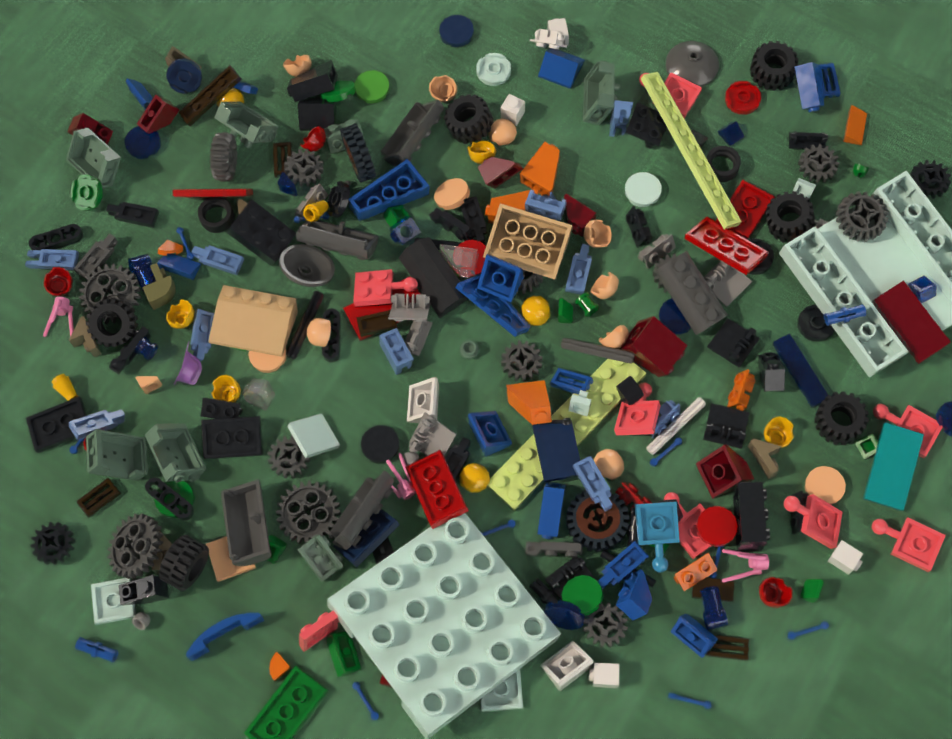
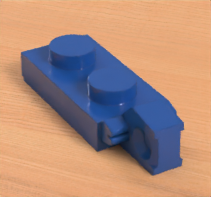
(623, 565)

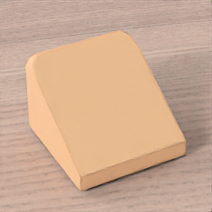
(149, 383)

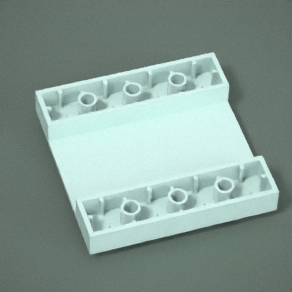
(855, 273)
(443, 621)

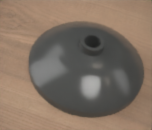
(697, 70)
(306, 265)

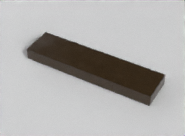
(210, 95)

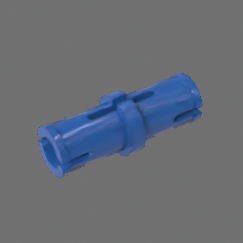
(845, 314)
(96, 649)

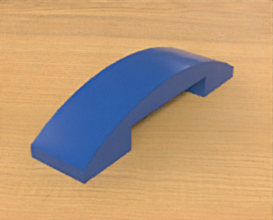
(200, 646)

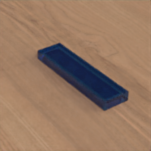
(800, 370)

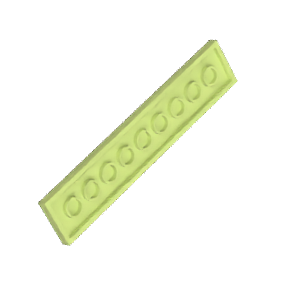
(523, 472)

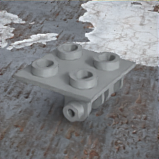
(726, 282)
(409, 311)
(431, 436)

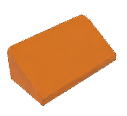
(855, 126)

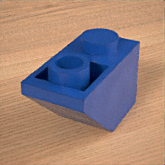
(635, 595)

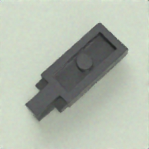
(96, 256)
(553, 548)

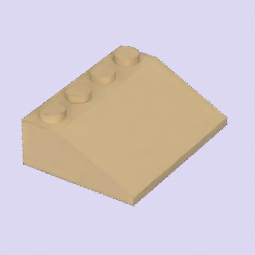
(528, 240)
(253, 320)

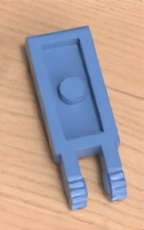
(52, 258)

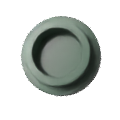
(469, 349)

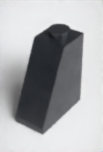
(313, 82)

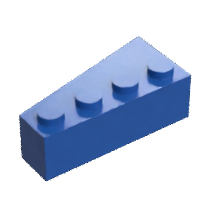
(392, 189)

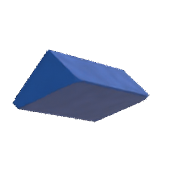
(139, 92)
(179, 266)
(694, 635)

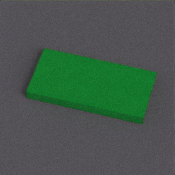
(287, 707)

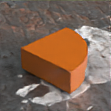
(170, 247)
(278, 666)

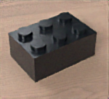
(261, 232)
(751, 516)

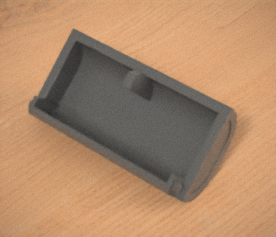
(411, 132)
(338, 239)
(691, 293)
(360, 509)
(246, 524)

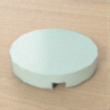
(493, 69)
(643, 189)

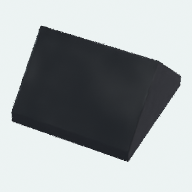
(316, 112)

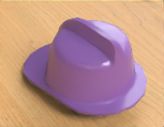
(190, 369)

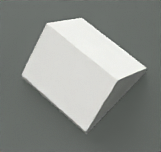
(422, 399)
(567, 665)

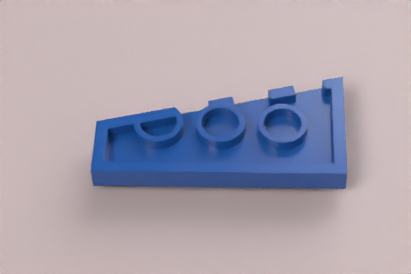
(495, 307)

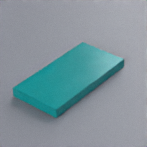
(893, 466)

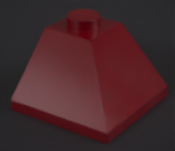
(723, 471)

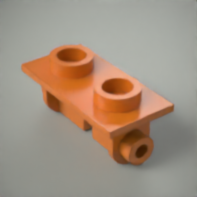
(743, 382)
(695, 572)

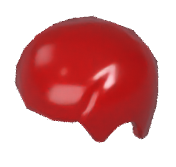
(315, 139)
(58, 281)
(775, 592)

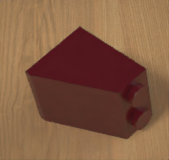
(654, 346)

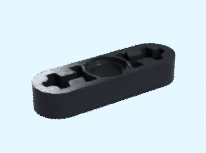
(59, 231)
(336, 341)
(183, 503)

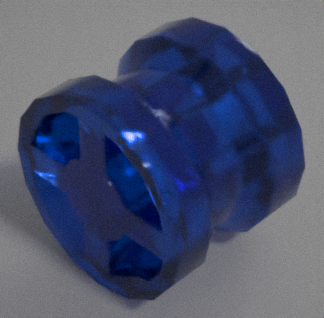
(146, 348)

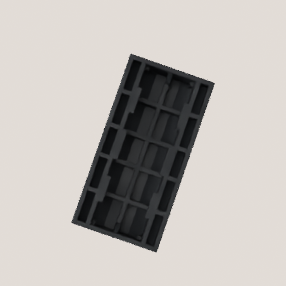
(433, 275)

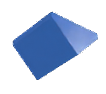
(560, 67)
(500, 278)
(489, 432)

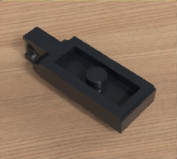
(134, 214)
(474, 218)
(451, 224)
(128, 351)
(458, 456)

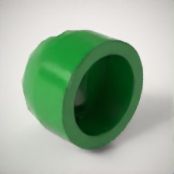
(860, 169)

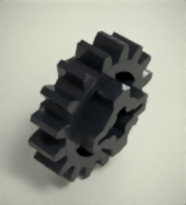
(931, 178)
(46, 551)

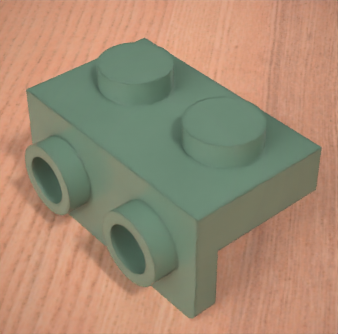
(334, 136)
(320, 557)

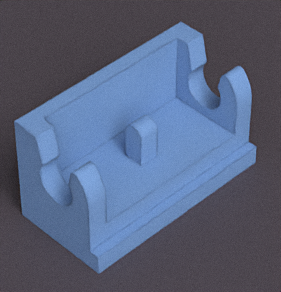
(620, 116)
(545, 206)
(395, 350)

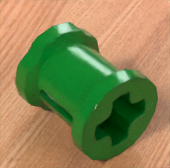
(587, 304)

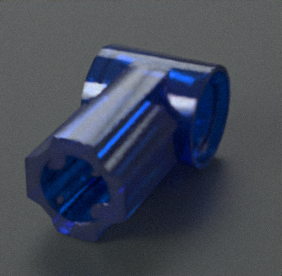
(141, 268)
(714, 614)

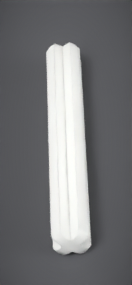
(675, 426)

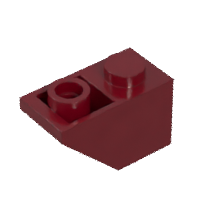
(84, 121)

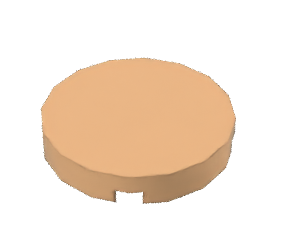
(451, 193)
(265, 362)
(826, 484)

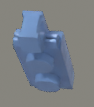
(219, 259)
(579, 271)
(201, 332)
(101, 420)
(593, 482)

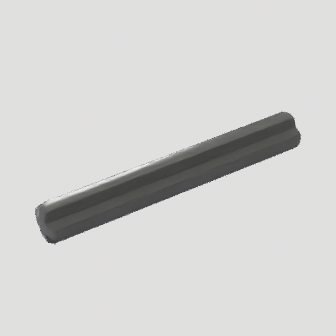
(597, 350)

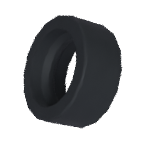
(728, 152)
(213, 202)

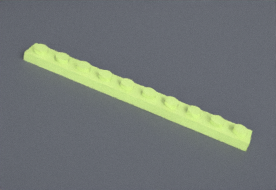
(691, 150)

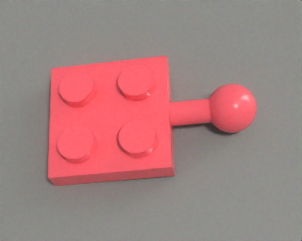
(682, 92)
(377, 287)
(640, 416)
(912, 420)
(820, 519)
(687, 528)
(914, 542)
(319, 630)

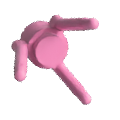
(60, 307)
(405, 488)
(756, 561)

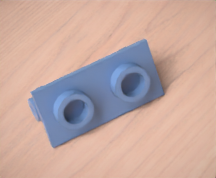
(669, 412)

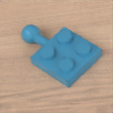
(657, 525)

